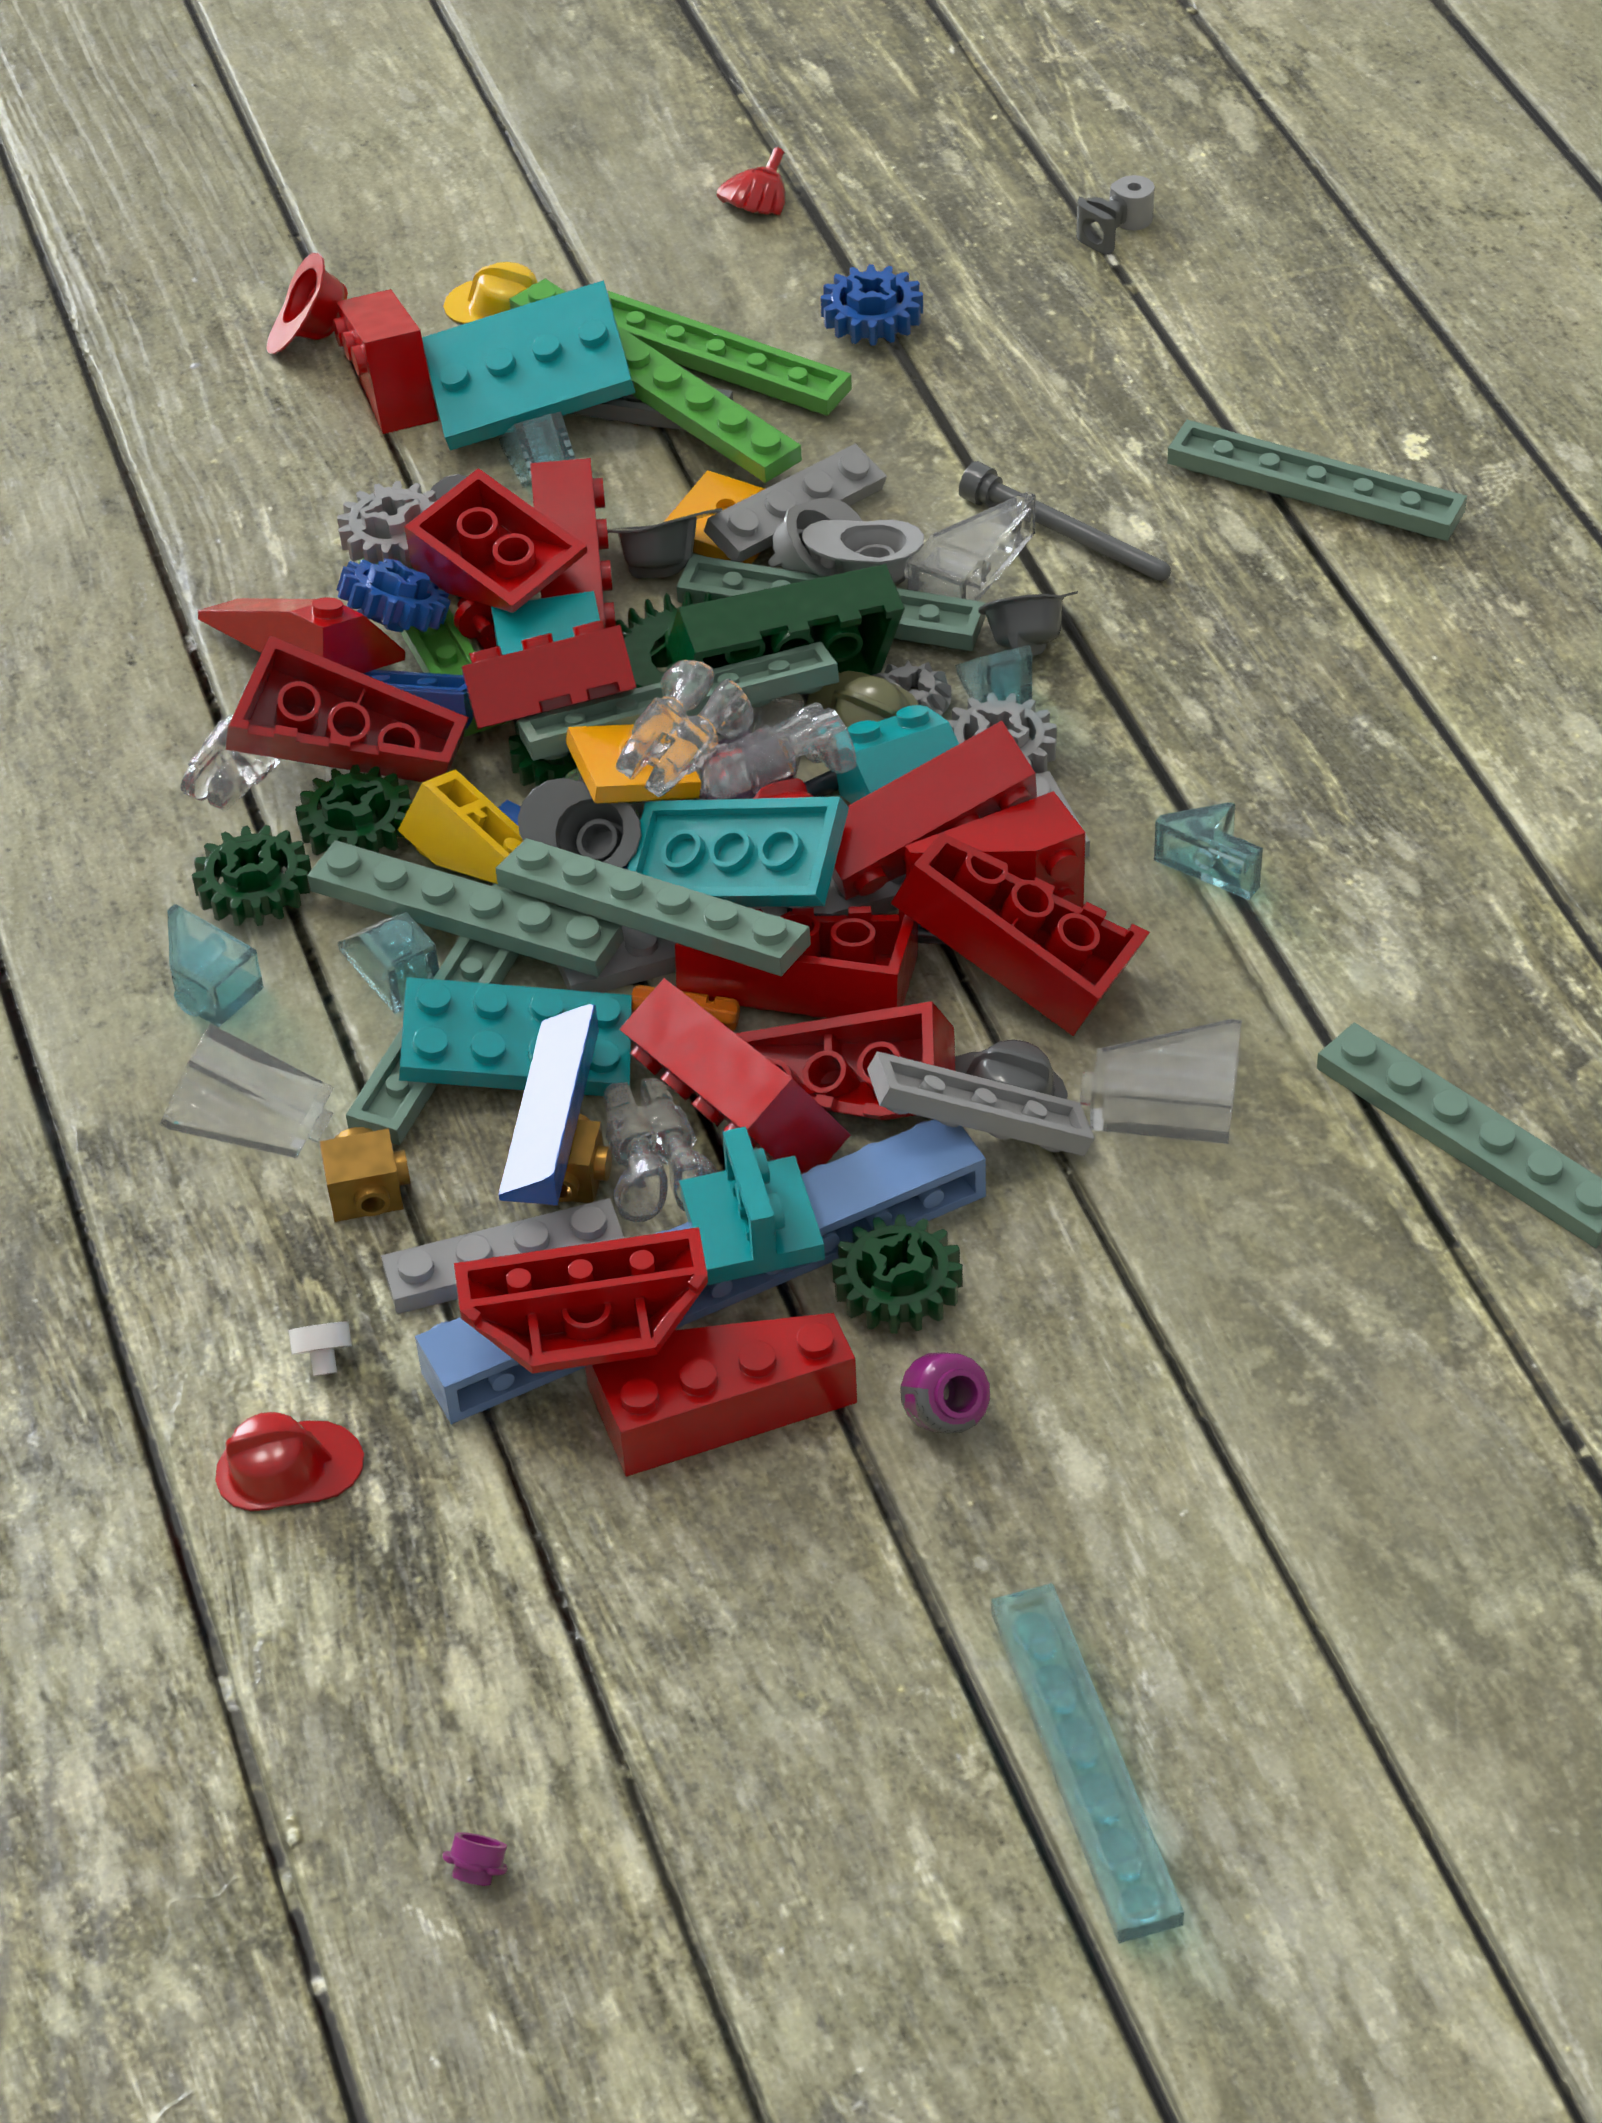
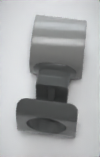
(1128, 208)

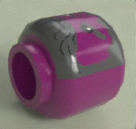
(945, 1392)

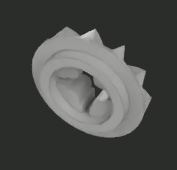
(932, 685)

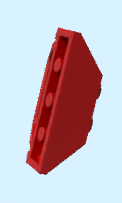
(584, 1299)

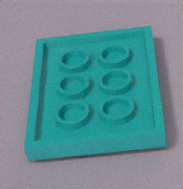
(527, 364)

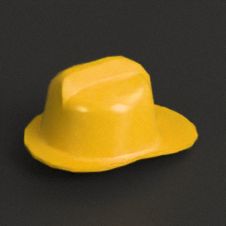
(488, 292)

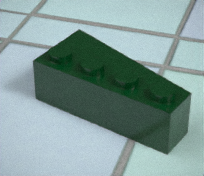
(847, 611)

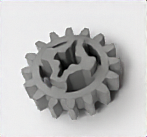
(377, 521)
(1019, 720)

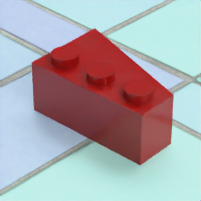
(387, 359)
(547, 674)

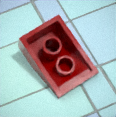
(489, 544)
(1032, 838)

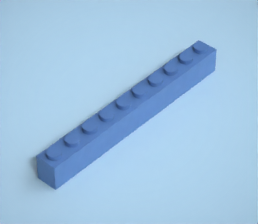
(908, 1174)

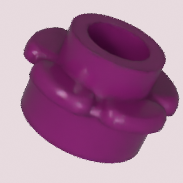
(476, 1858)

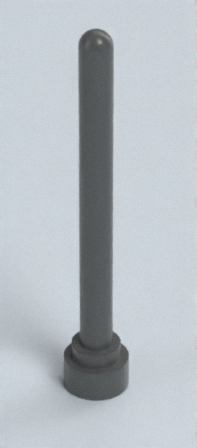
(983, 485)

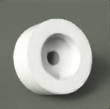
(320, 1343)

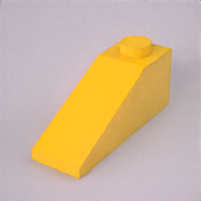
(459, 827)

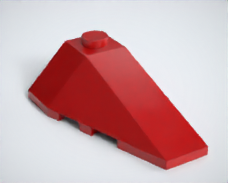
(312, 624)
(833, 1053)

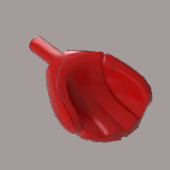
(756, 188)

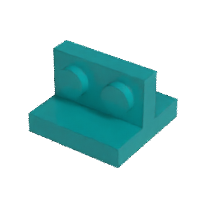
(752, 1213)

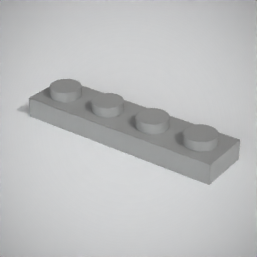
(751, 523)
(979, 1104)
(427, 1272)

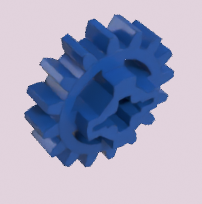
(872, 304)
(393, 595)

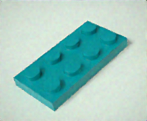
(744, 848)
(491, 1031)

